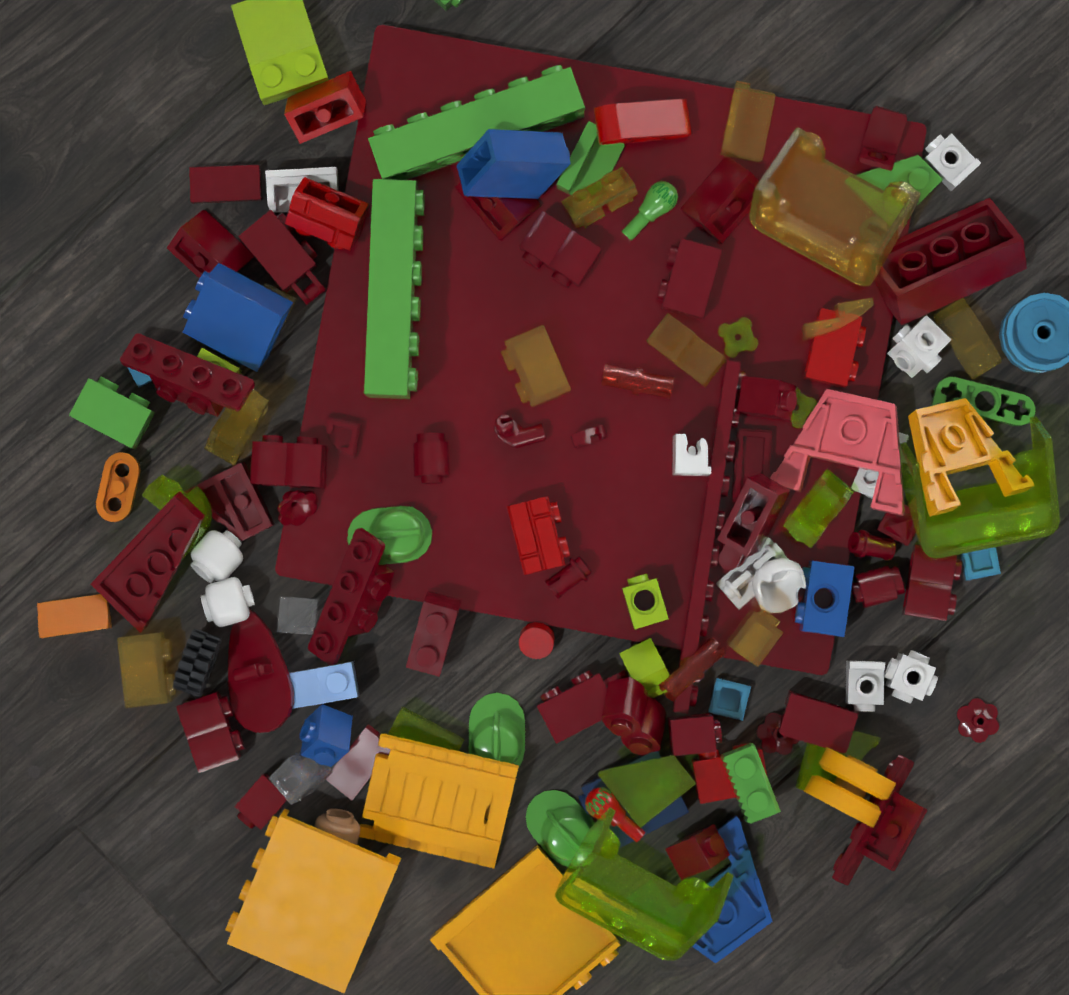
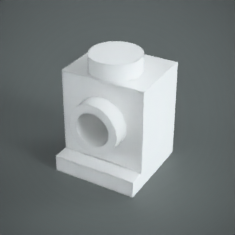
(950, 173)
(856, 673)

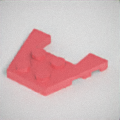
(850, 433)

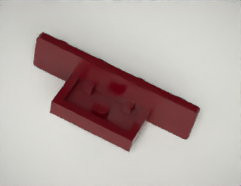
(186, 377)
(353, 597)
(891, 833)

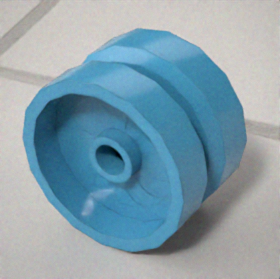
(1020, 337)

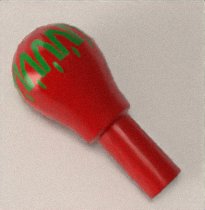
(600, 800)

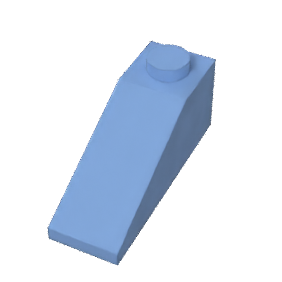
(324, 684)

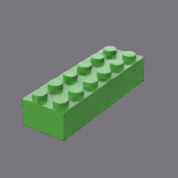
(449, 135)
(392, 289)

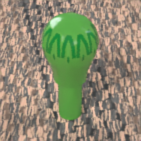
(658, 201)

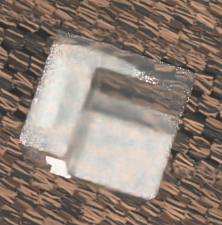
(297, 615)

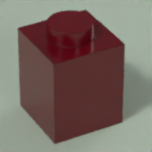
(767, 398)
(260, 803)
(697, 851)

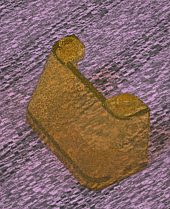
(829, 210)

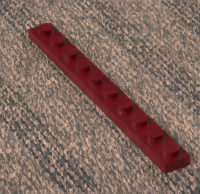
(711, 521)

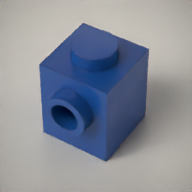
(326, 735)

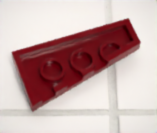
(148, 563)

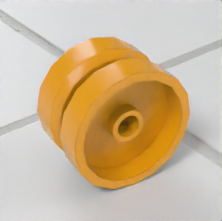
(850, 786)

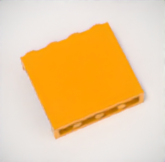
(311, 902)
(522, 938)

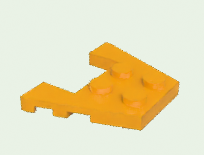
(956, 439)

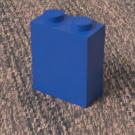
(513, 164)
(236, 316)

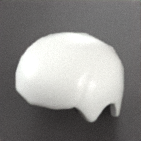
(778, 585)

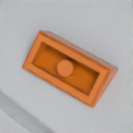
(73, 616)

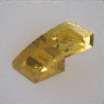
(844, 313)
(967, 338)
(686, 350)

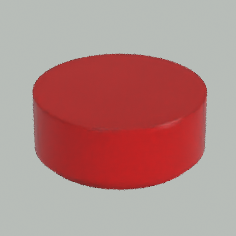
(536, 640)

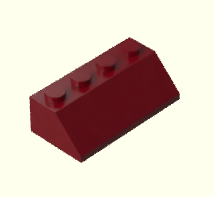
(950, 261)

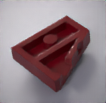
(236, 502)

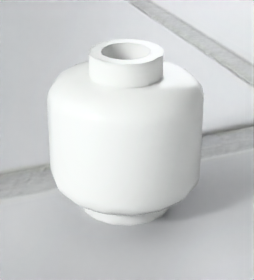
(216, 556)
(227, 601)

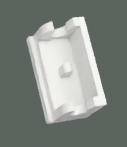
(283, 183)
(689, 462)

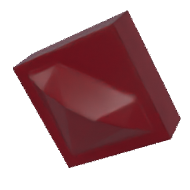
(898, 527)

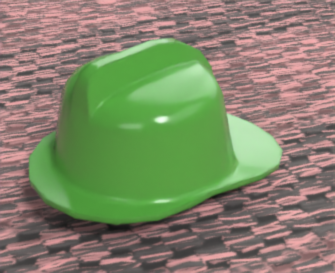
(401, 528)
(497, 729)
(558, 824)

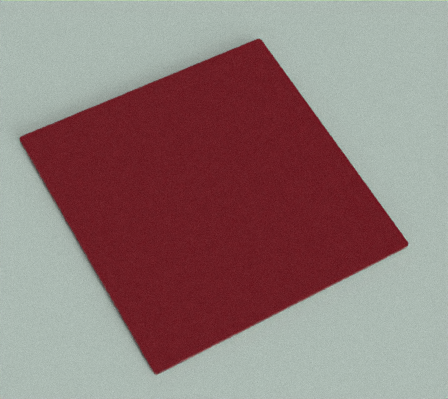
(476, 292)

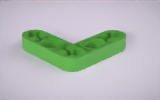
(970, 389)

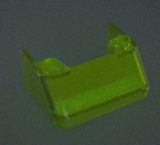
(985, 515)
(635, 901)

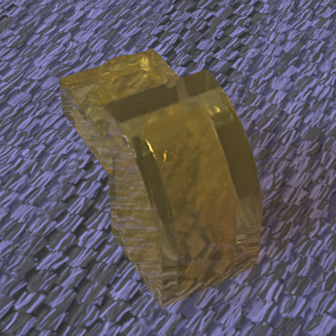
(236, 429)

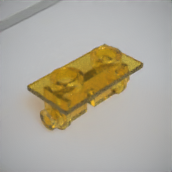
(613, 189)

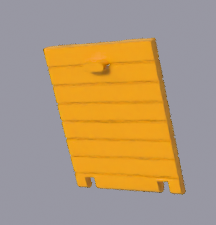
(438, 800)

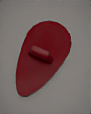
(258, 677)

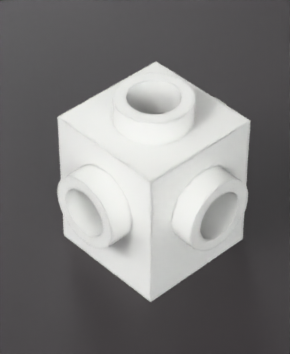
(918, 347)
(897, 676)

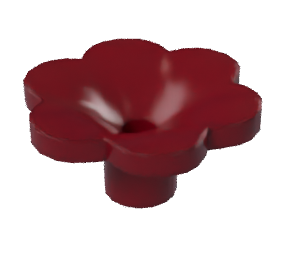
(296, 507)
(968, 719)
(768, 734)

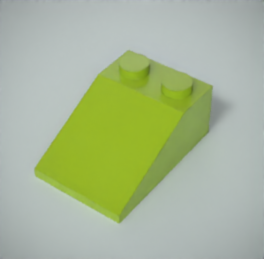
(279, 47)

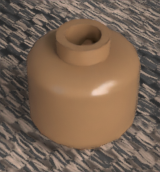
(340, 824)

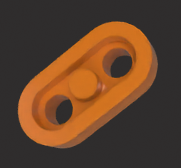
(118, 487)

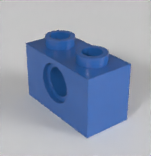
(833, 618)

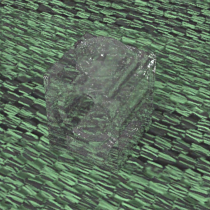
(299, 777)

